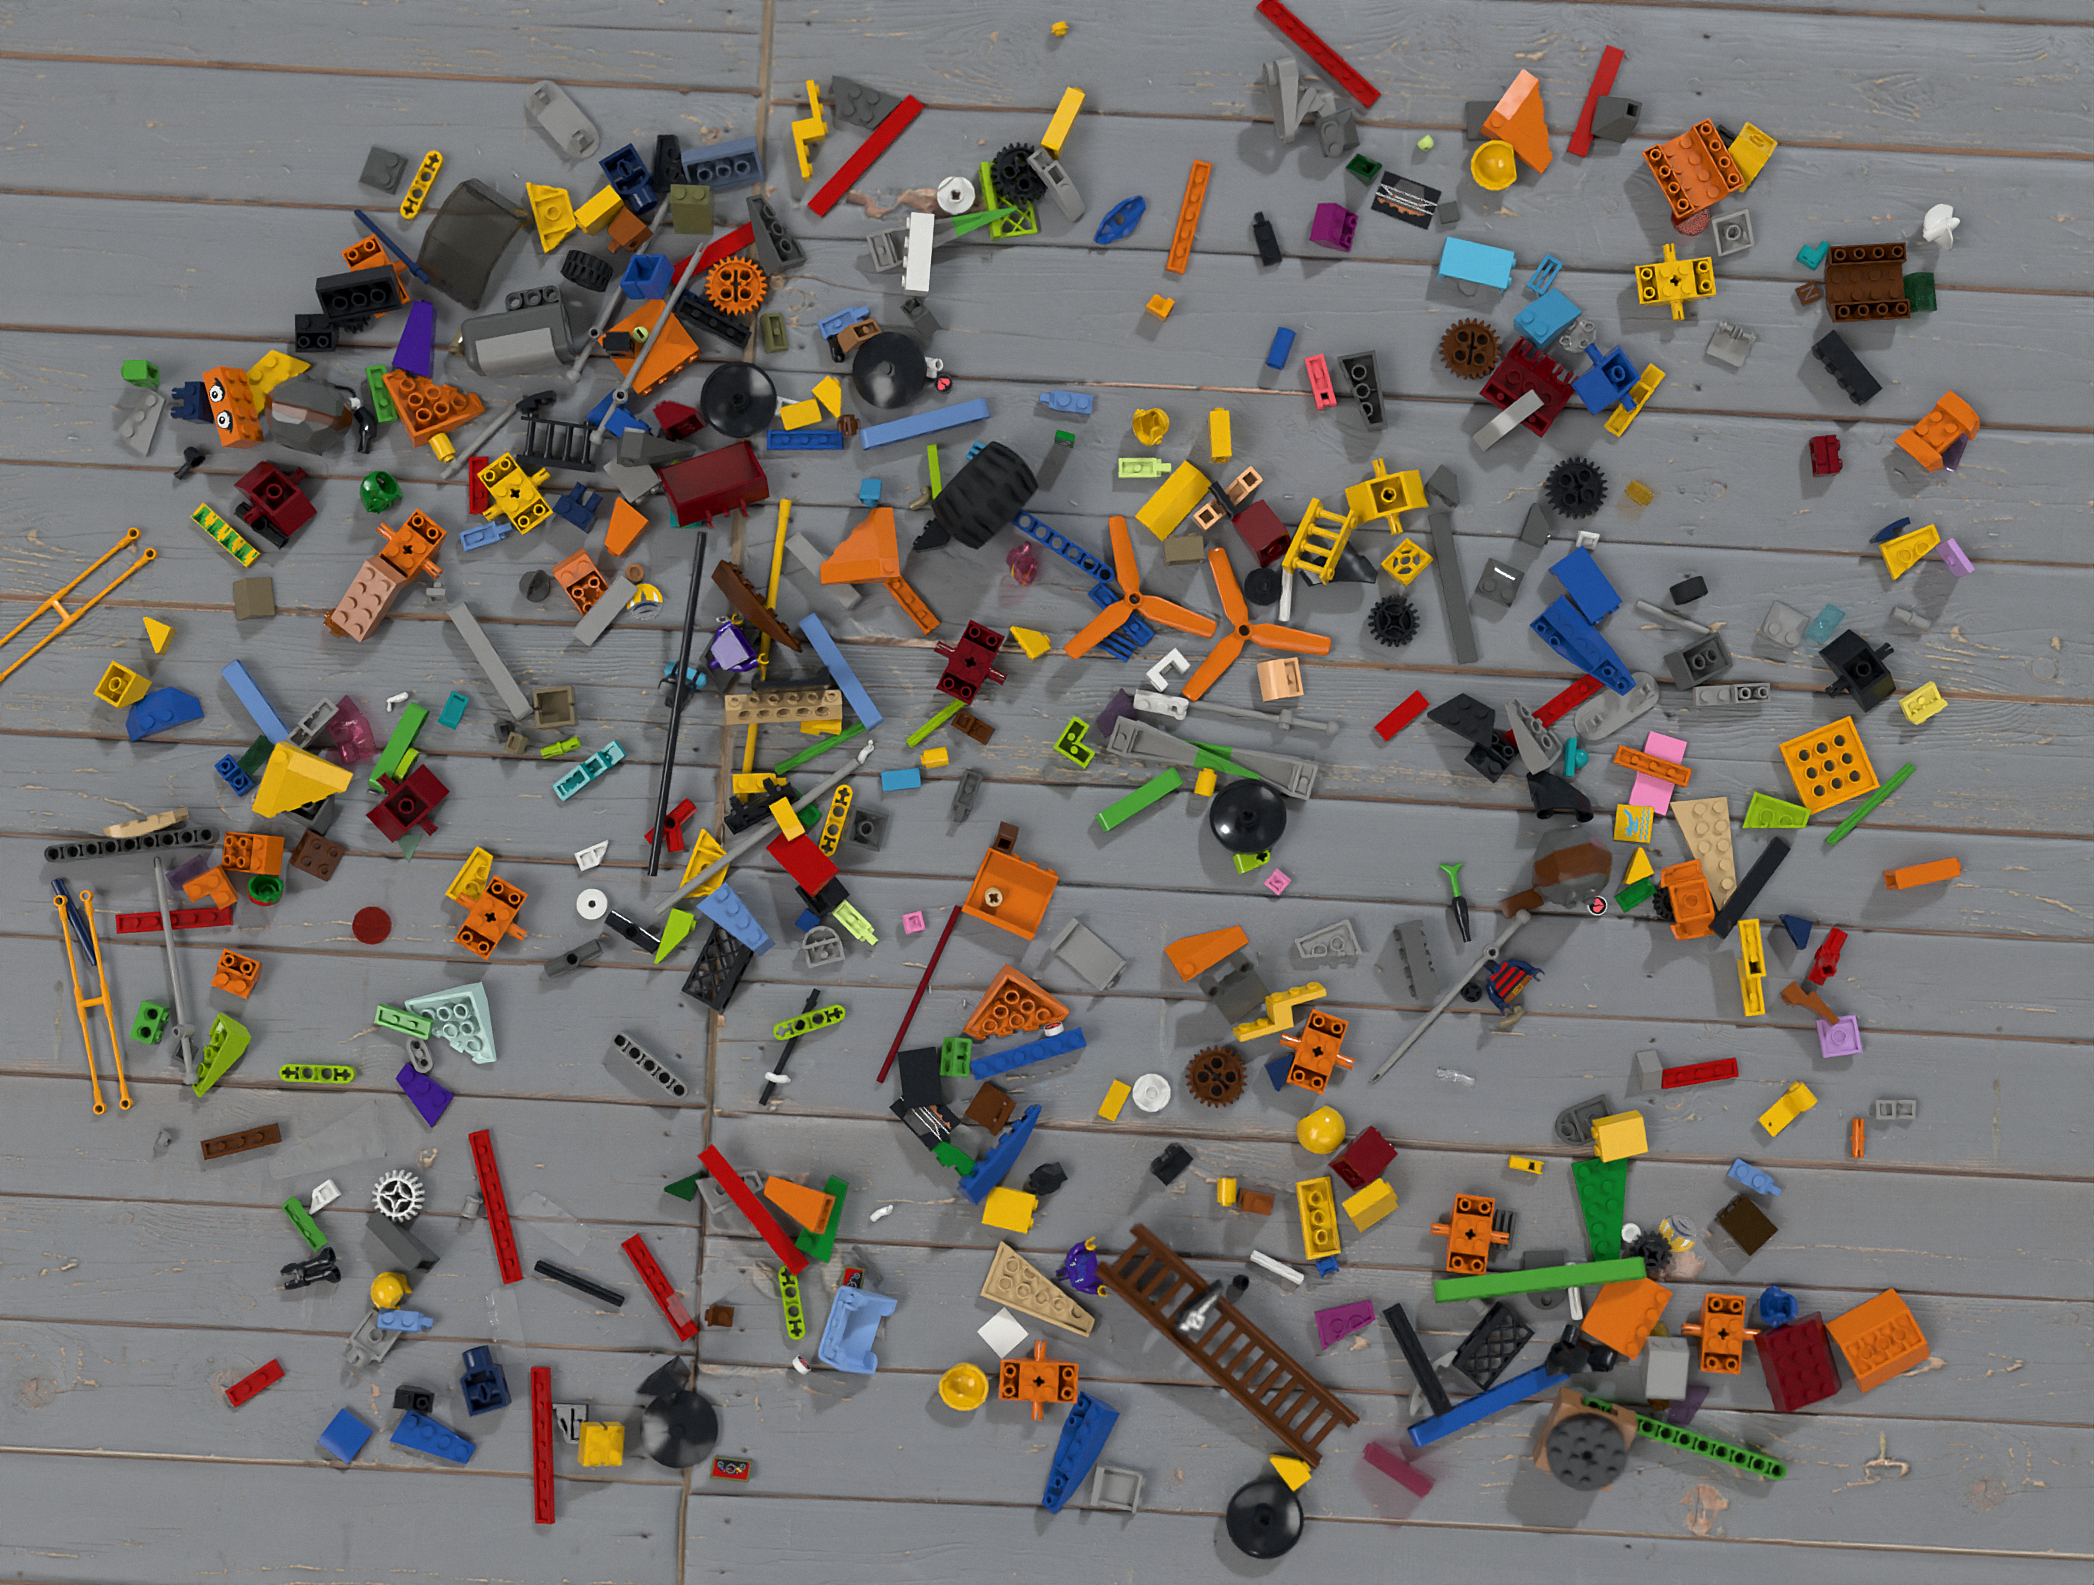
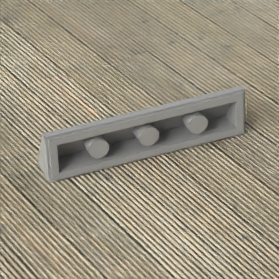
(604, 610)

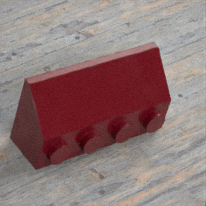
(678, 419)

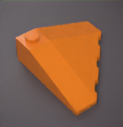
(1521, 123)
(428, 407)
(867, 554)
(1013, 1004)

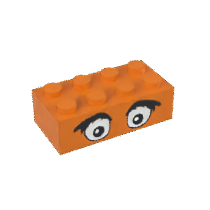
(233, 407)

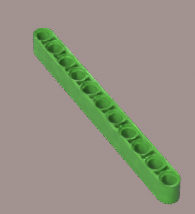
(1539, 1280)
(1694, 1438)

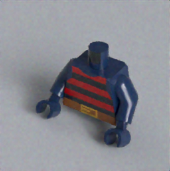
(1508, 980)

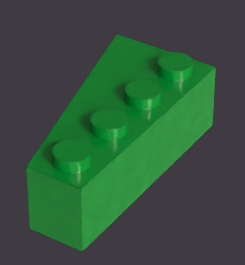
(822, 1244)

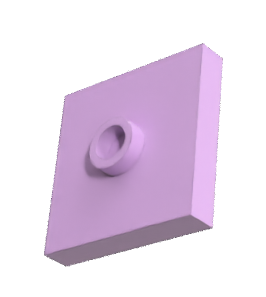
(1954, 557)
(1839, 1039)

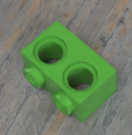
(140, 373)
(144, 1019)
(955, 1057)

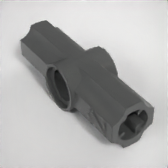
(562, 964)

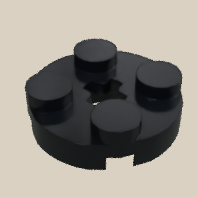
(1273, 584)

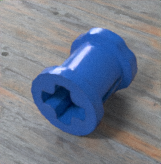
(1327, 1266)

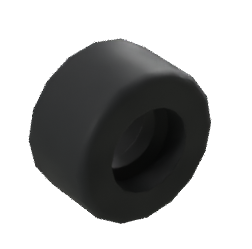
(1688, 590)

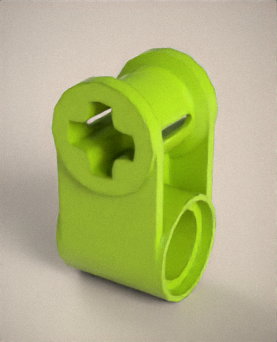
(1249, 862)

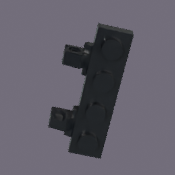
(746, 814)

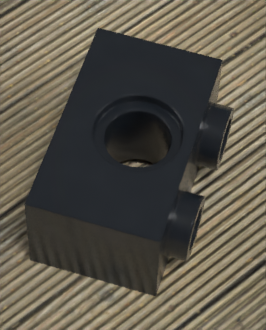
(619, 345)

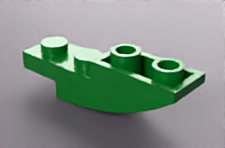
(950, 1154)

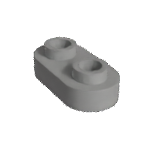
(418, 1055)

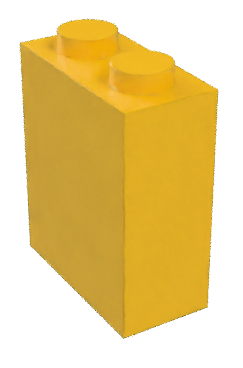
(598, 211)
(1219, 436)
(1619, 1136)
(1371, 1204)
(1010, 1209)

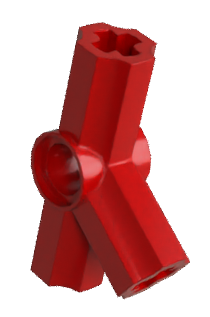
(674, 835)
(1827, 957)

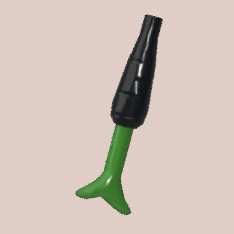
(1458, 903)

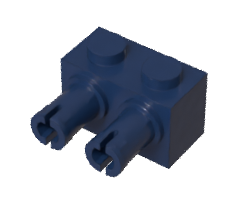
(196, 403)
(570, 510)

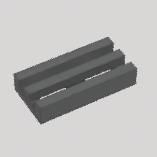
(1504, 1228)

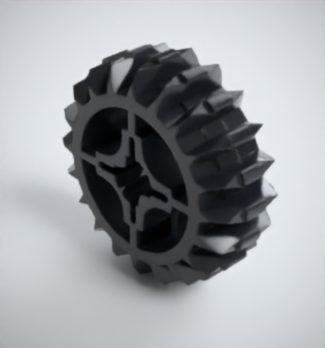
(1400, 627)

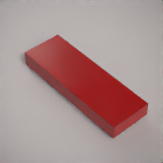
(478, 493)
(1401, 715)
(255, 1382)

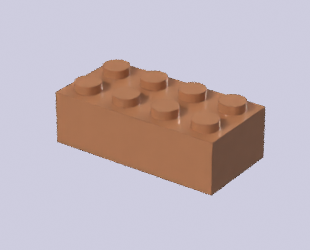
(368, 598)

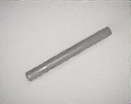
(1671, 617)

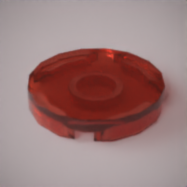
(1692, 224)
(371, 925)

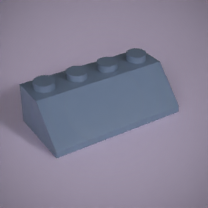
(724, 164)

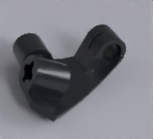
(1349, 568)
(1554, 793)
(1578, 1356)

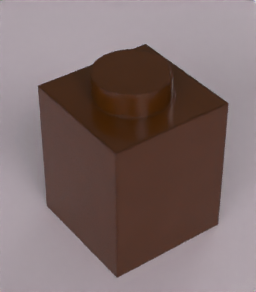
(1005, 837)

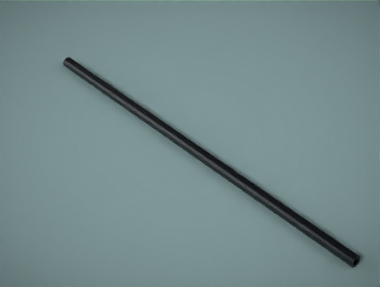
(677, 703)

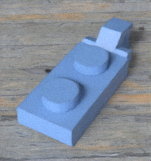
(838, 322)
(1068, 402)
(484, 535)
(1752, 1178)
(402, 1321)

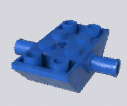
(1607, 379)

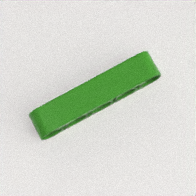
(399, 743)
(1139, 799)

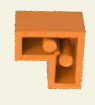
(214, 883)

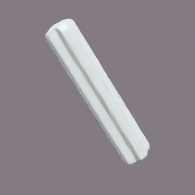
(1285, 599)
(1276, 1267)
(1575, 1301)

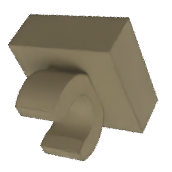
(516, 744)

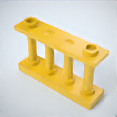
(1306, 529)

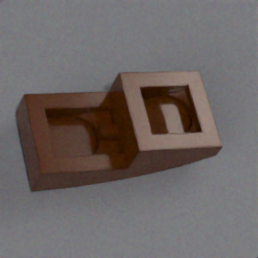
(972, 727)
(1525, 900)

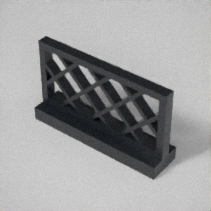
(731, 980)
(1482, 1333)

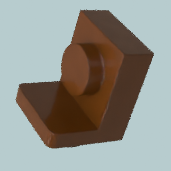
(719, 1315)

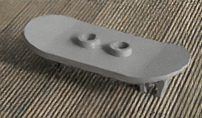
(562, 119)
(1612, 710)

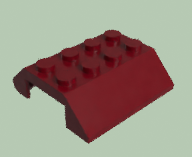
(1519, 375)

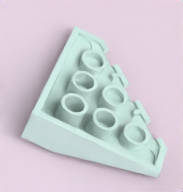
(460, 1017)

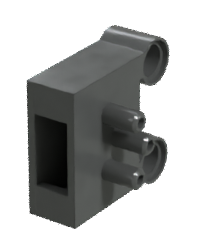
(1237, 991)

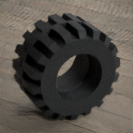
(587, 270)

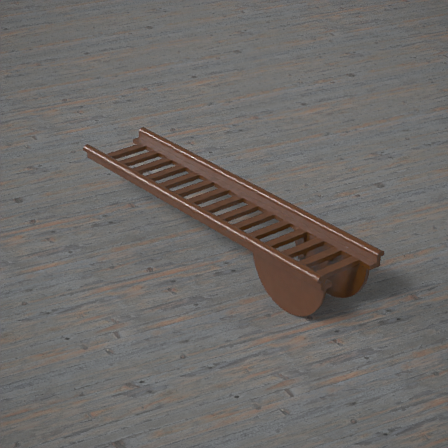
(1151, 1311)

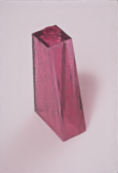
(1399, 1469)

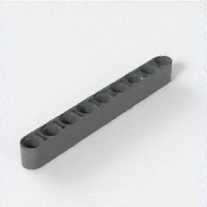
(123, 848)

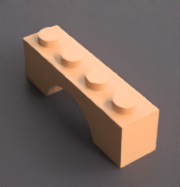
(1238, 490)

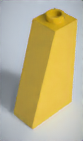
(1063, 122)

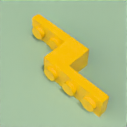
(809, 130)
(1751, 967)
(1279, 1011)

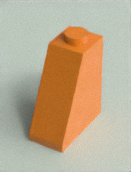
(624, 528)

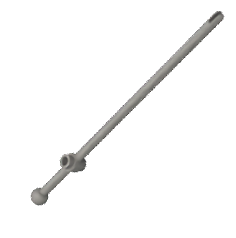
(574, 374)
(598, 436)
(1284, 720)
(1522, 916)
(183, 1029)

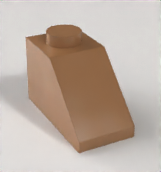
(856, 334)

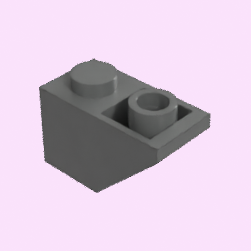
(920, 317)
(1445, 485)

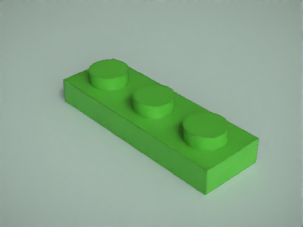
(382, 401)
(404, 1021)
(304, 1224)

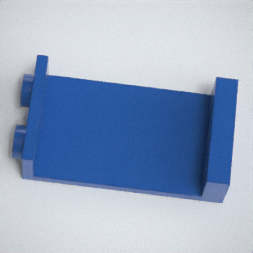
(1586, 585)

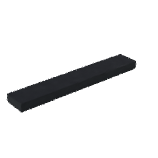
(1749, 888)
(1418, 1360)

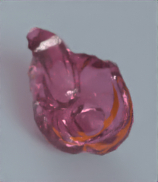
(1022, 564)

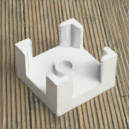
(1163, 666)

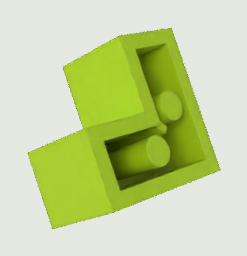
(1070, 745)

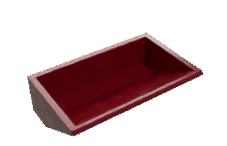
(714, 484)

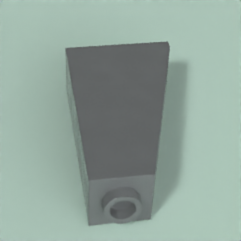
(402, 1243)

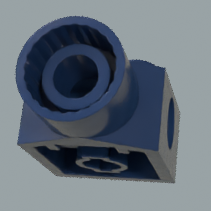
(630, 179)
(483, 1382)

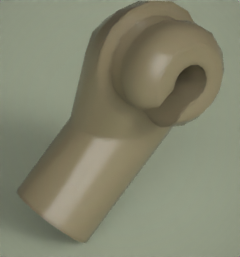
(922, 500)
(1517, 1011)

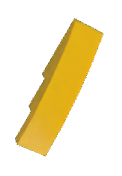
(1640, 393)

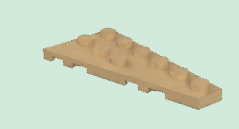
(1709, 839)
(1024, 1288)

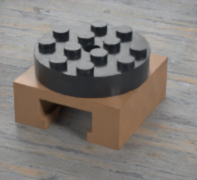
(1579, 1428)

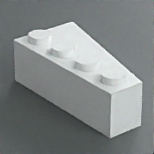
(918, 254)

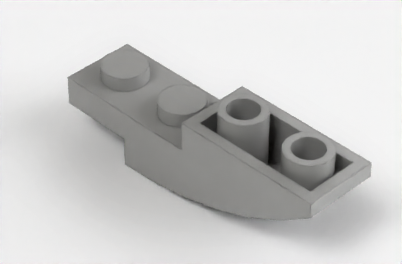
(1058, 182)
(1731, 694)

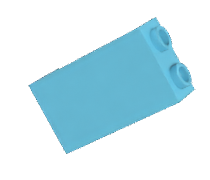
(1476, 263)

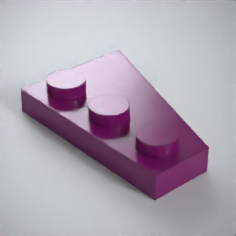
(1341, 1320)

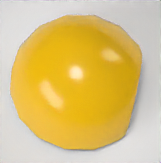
(1494, 165)
(1321, 1131)
(963, 1386)

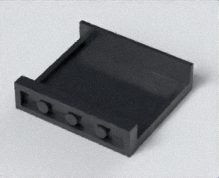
(821, 683)

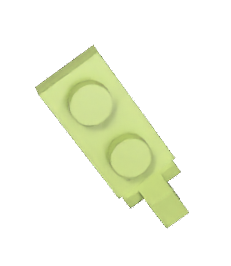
(1142, 467)
(855, 922)

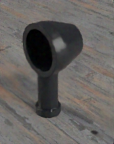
(193, 459)

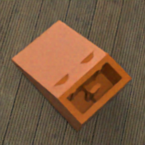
(581, 580)
(253, 853)

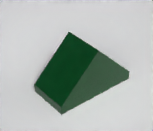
(1364, 169)
(684, 1188)

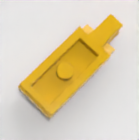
(753, 782)

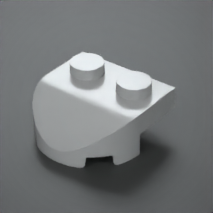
(822, 946)

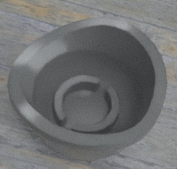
(535, 585)

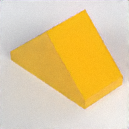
(160, 634)
(1638, 867)

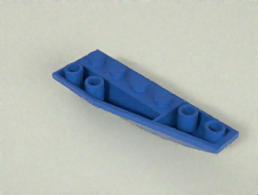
(1582, 644)
(998, 1159)
(1078, 1448)

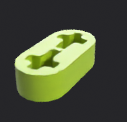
(406, 765)

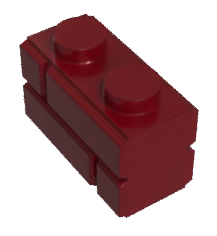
(1825, 455)

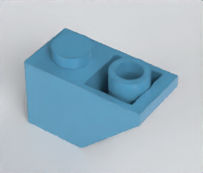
(871, 492)

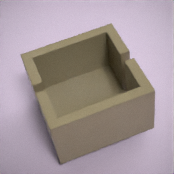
(1183, 549)
(556, 707)

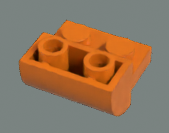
(236, 973)

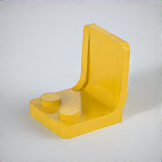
(1751, 152)

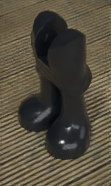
(330, 1274)

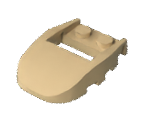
(153, 823)

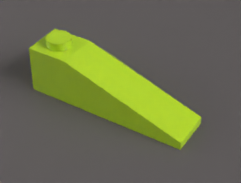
(225, 1047)

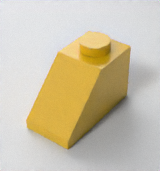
(830, 395)
(1291, 1469)

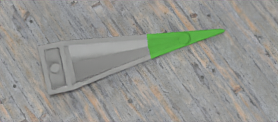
(888, 244)
(1146, 742)
(1279, 771)

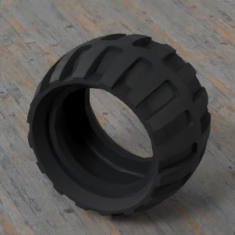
(984, 495)

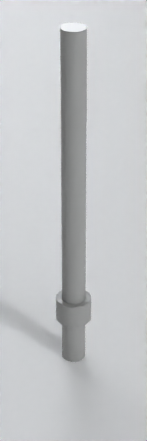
(457, 463)

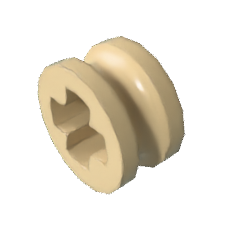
(994, 902)

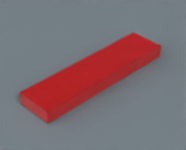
(1699, 1073)

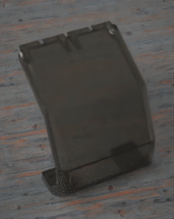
(469, 240)

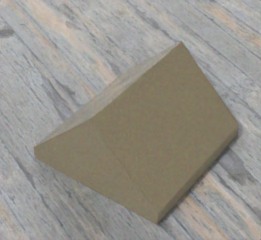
(254, 598)

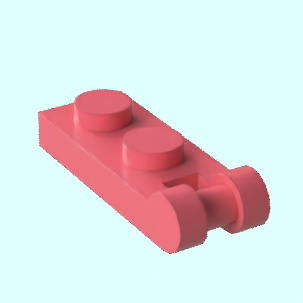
(1320, 381)

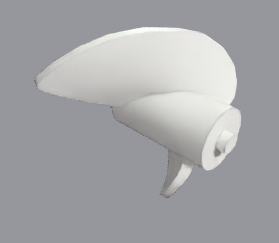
(1939, 225)

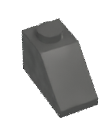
(1535, 528)

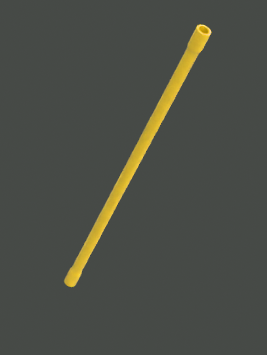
(783, 514)

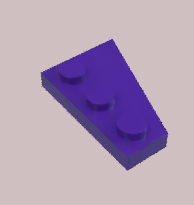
(425, 1093)

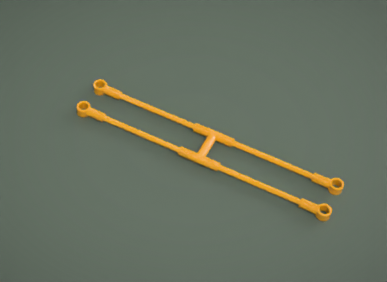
(70, 619)
(82, 1004)

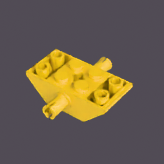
(1692, 277)
(503, 480)
(1368, 499)

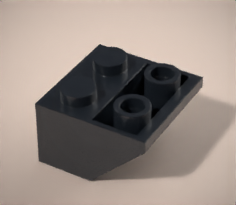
(315, 334)
(826, 899)

